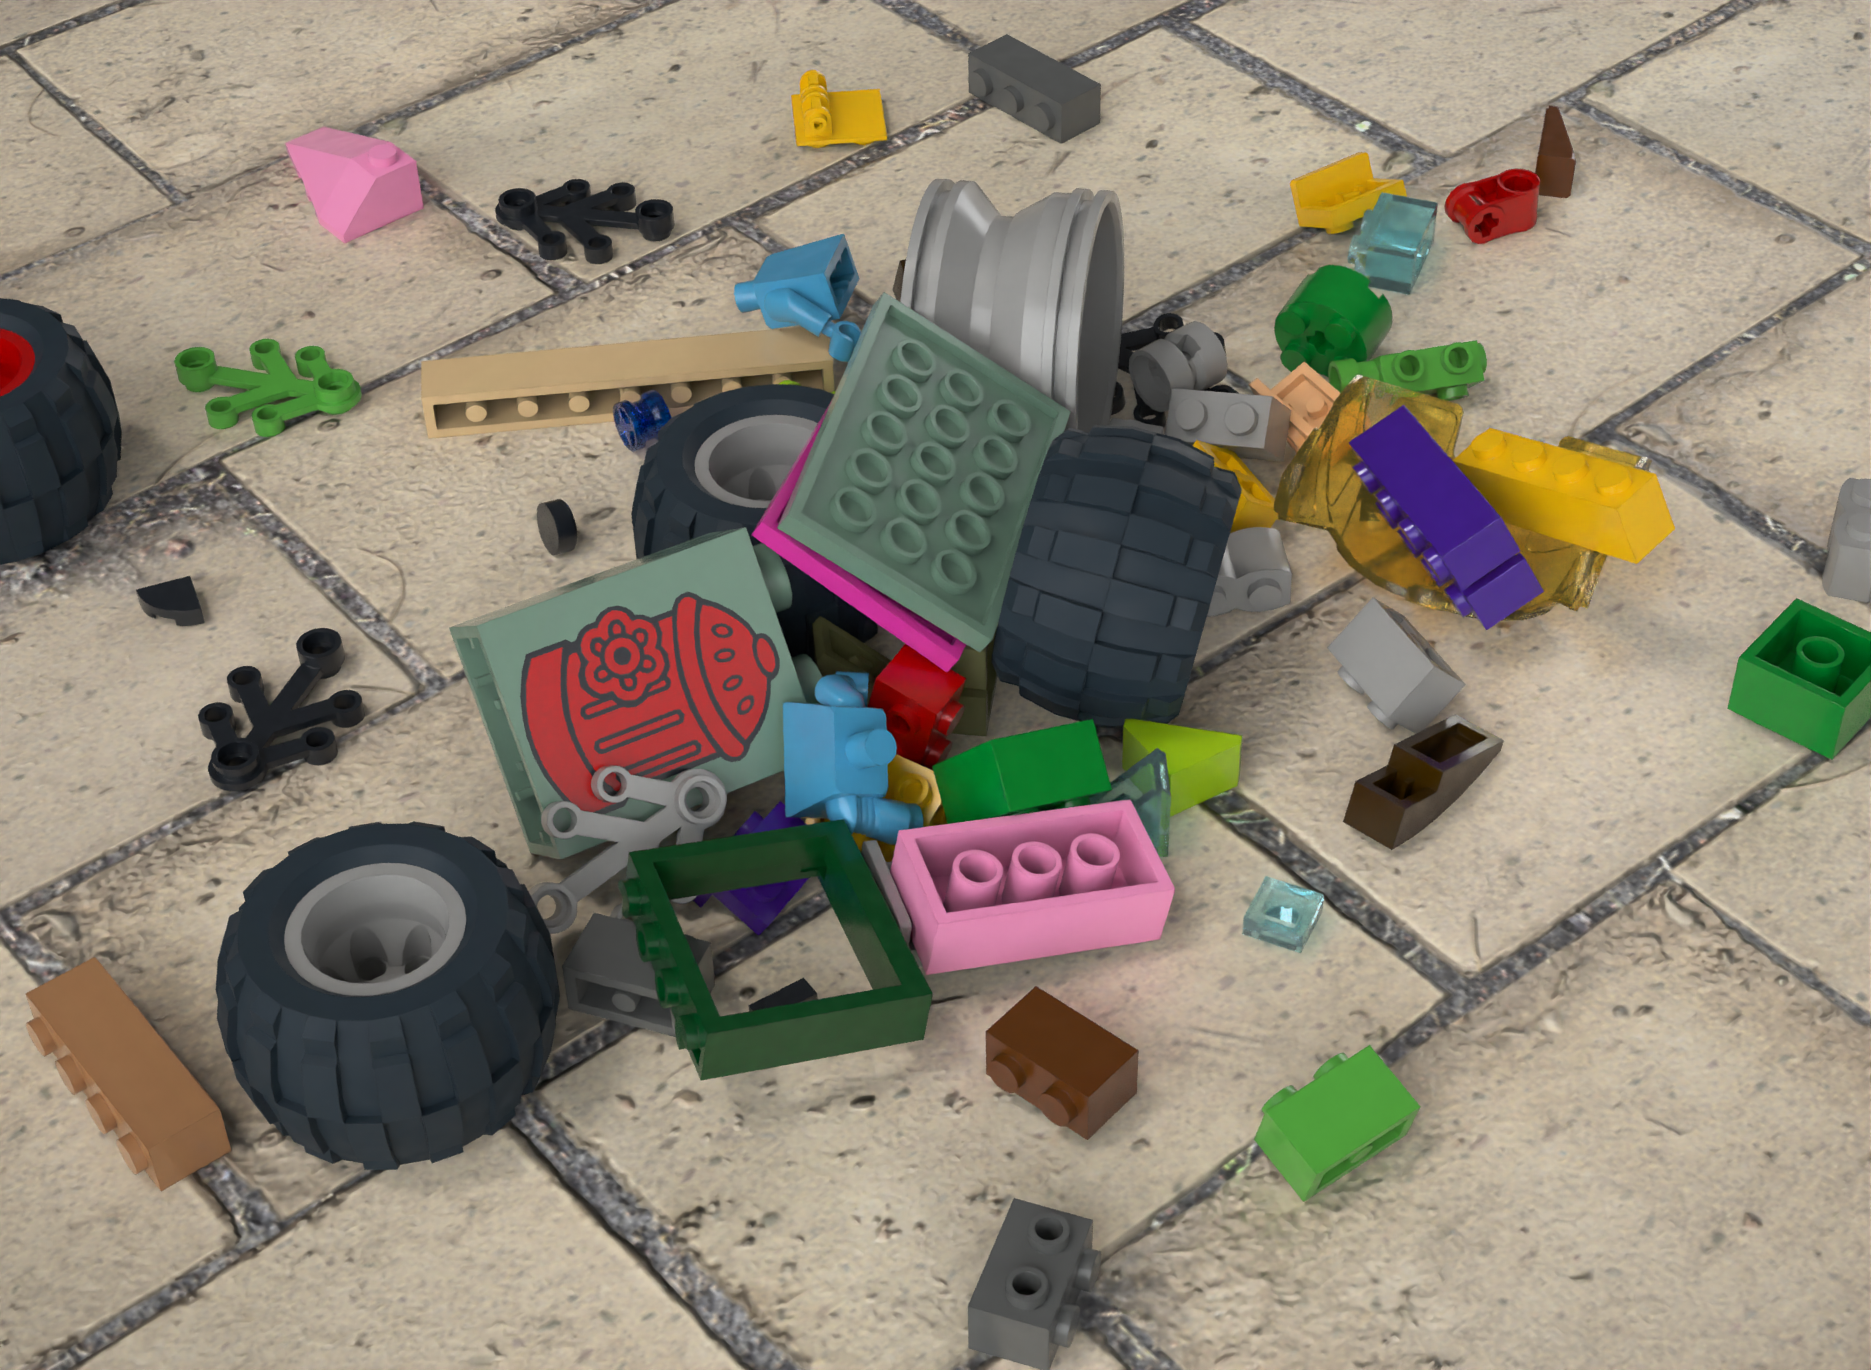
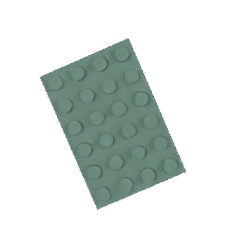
(925, 472)

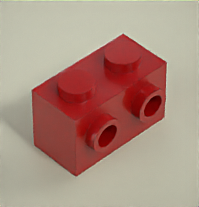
(919, 706)

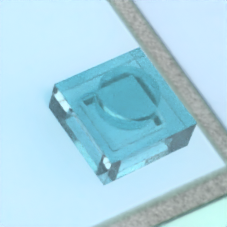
(1283, 914)

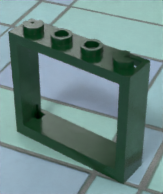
(788, 1033)

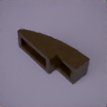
(1420, 780)

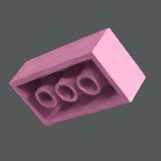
(1030, 886)

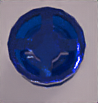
(641, 419)

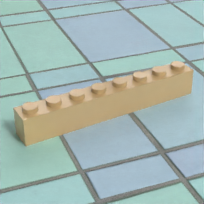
(587, 381)

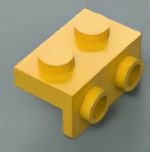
(1340, 193)

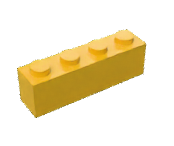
(1568, 494)

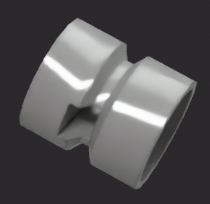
(1183, 360)

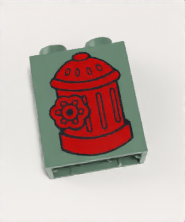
(638, 671)

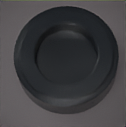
(557, 526)

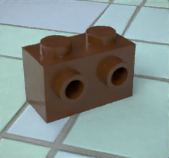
(1061, 1063)

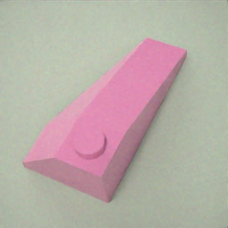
(355, 180)

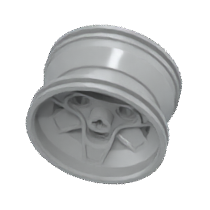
(1026, 288)

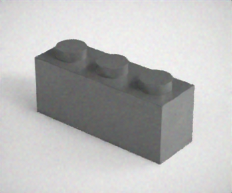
(1034, 88)

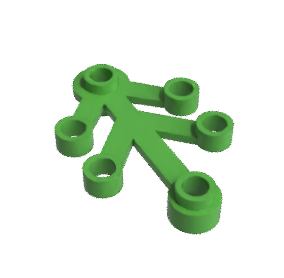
(330, 390)

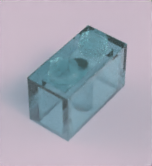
(1394, 242)

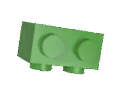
(1335, 1121)

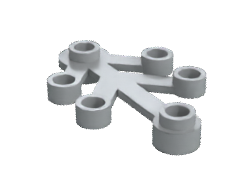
(628, 833)

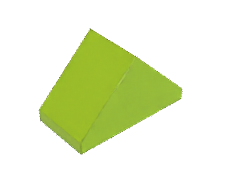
(1198, 760)

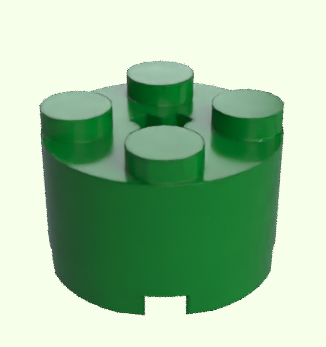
(1331, 320)

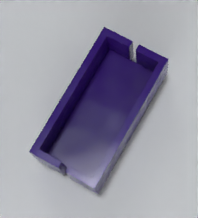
(1443, 519)

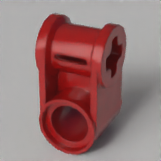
(1501, 205)

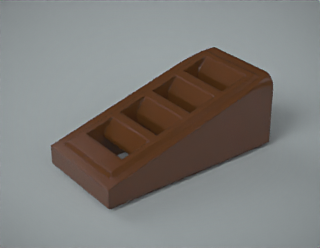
(1555, 157)

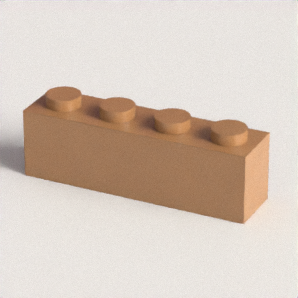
(127, 1074)

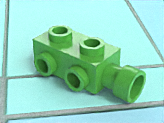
(1429, 371)

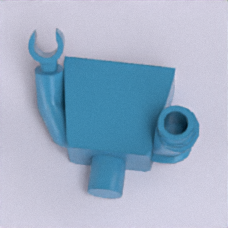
(807, 289)
(841, 759)

